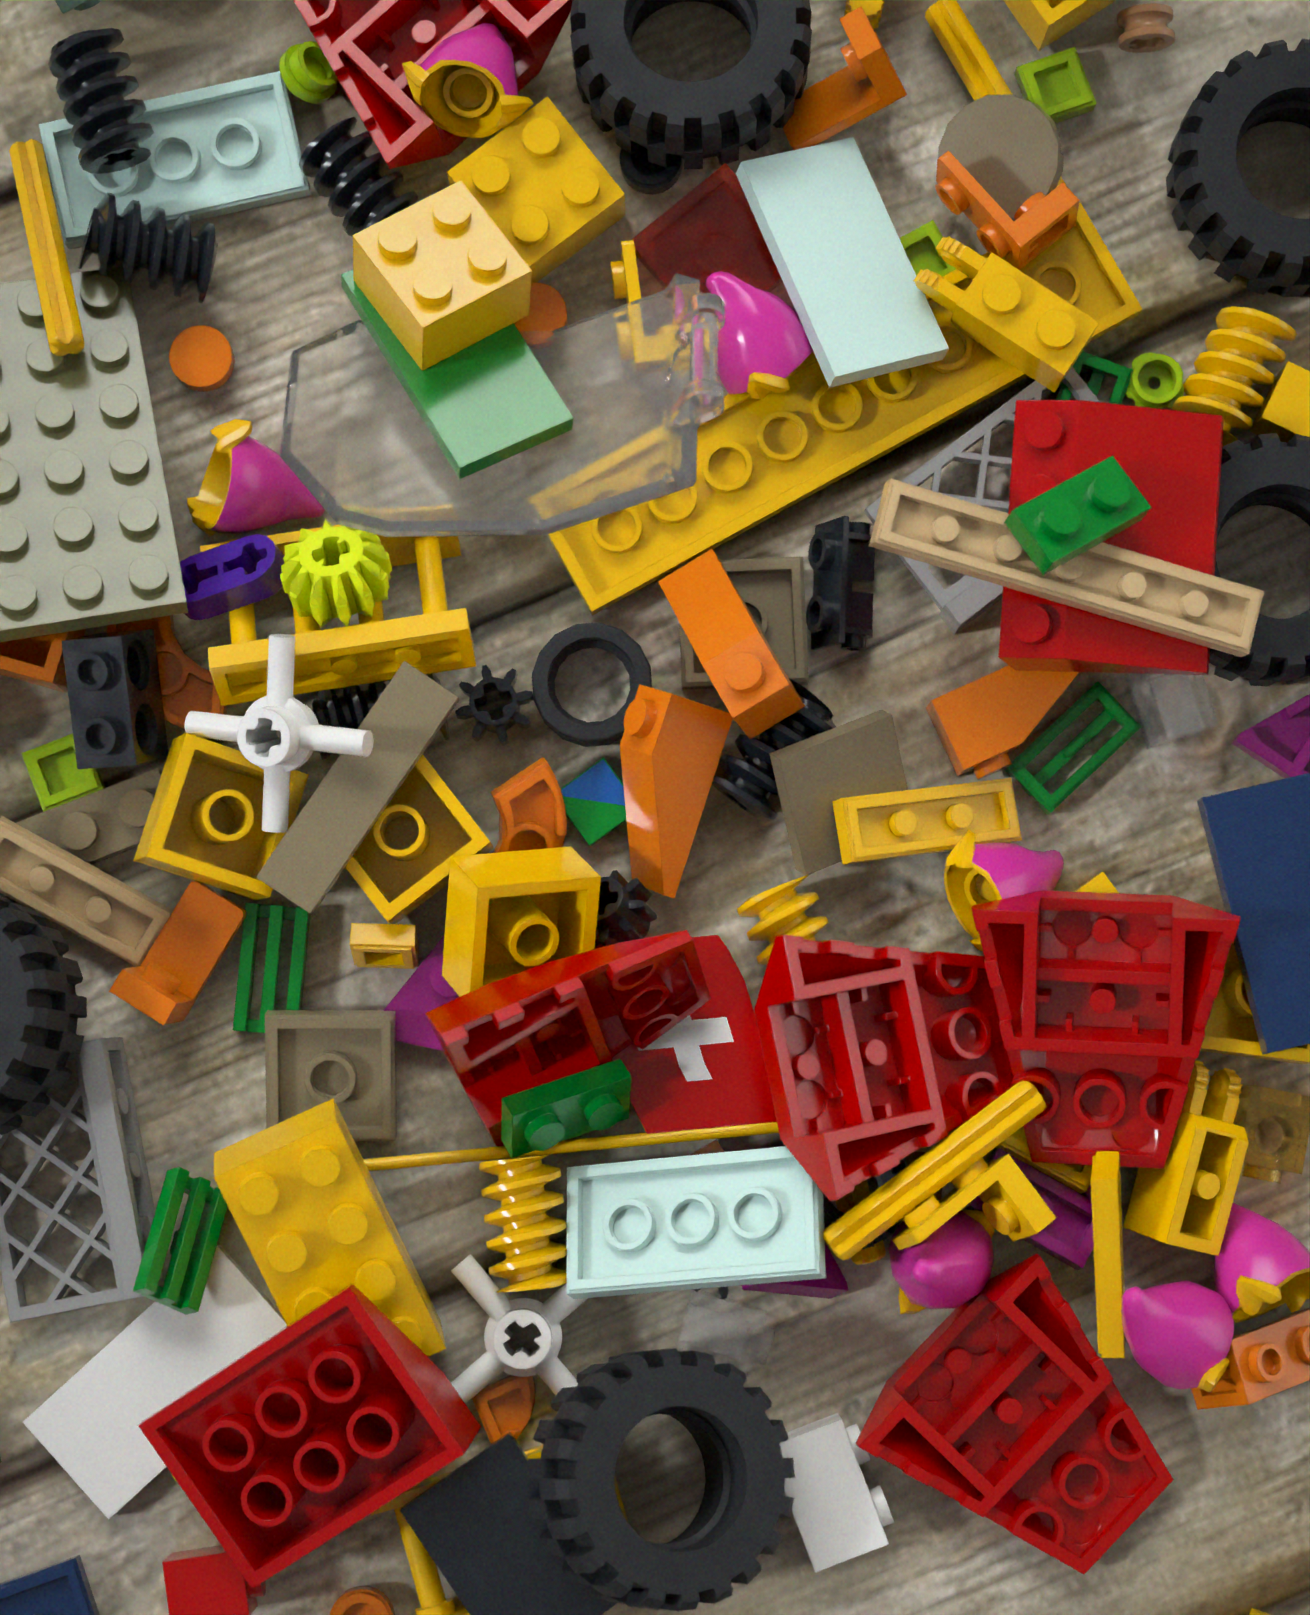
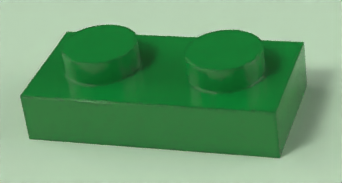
(1077, 515)
(565, 1108)

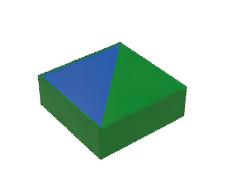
(595, 802)

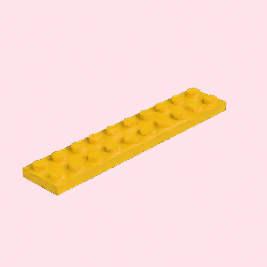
(799, 441)

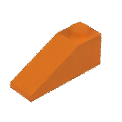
(730, 645)
(994, 716)
(667, 774)

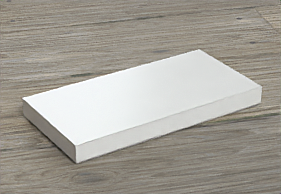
(152, 1362)

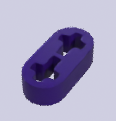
(228, 577)

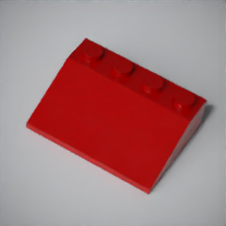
(1177, 470)
(310, 1433)

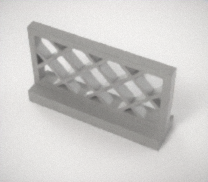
(971, 595)
(120, 1184)

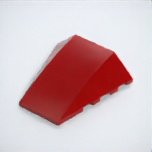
(374, 37)
(1103, 1013)
(566, 1017)
(874, 1052)
(1020, 1421)

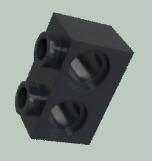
(115, 698)

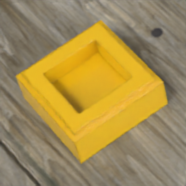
(384, 945)

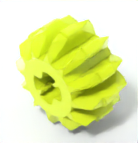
(335, 573)

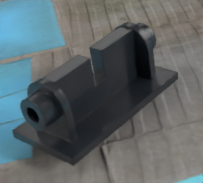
(835, 612)

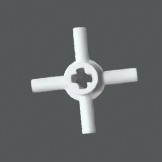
(298, 730)
(524, 1311)

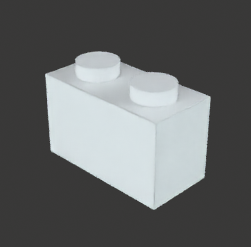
(830, 1493)

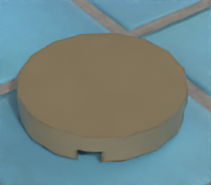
(1006, 148)

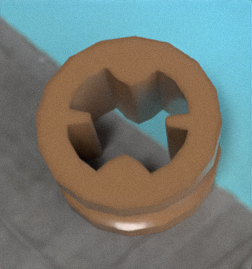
(1145, 28)

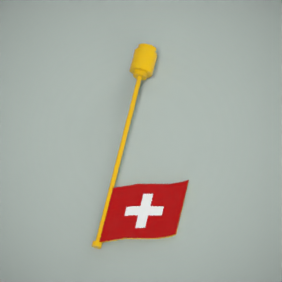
(686, 1086)

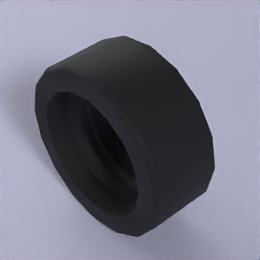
(556, 652)

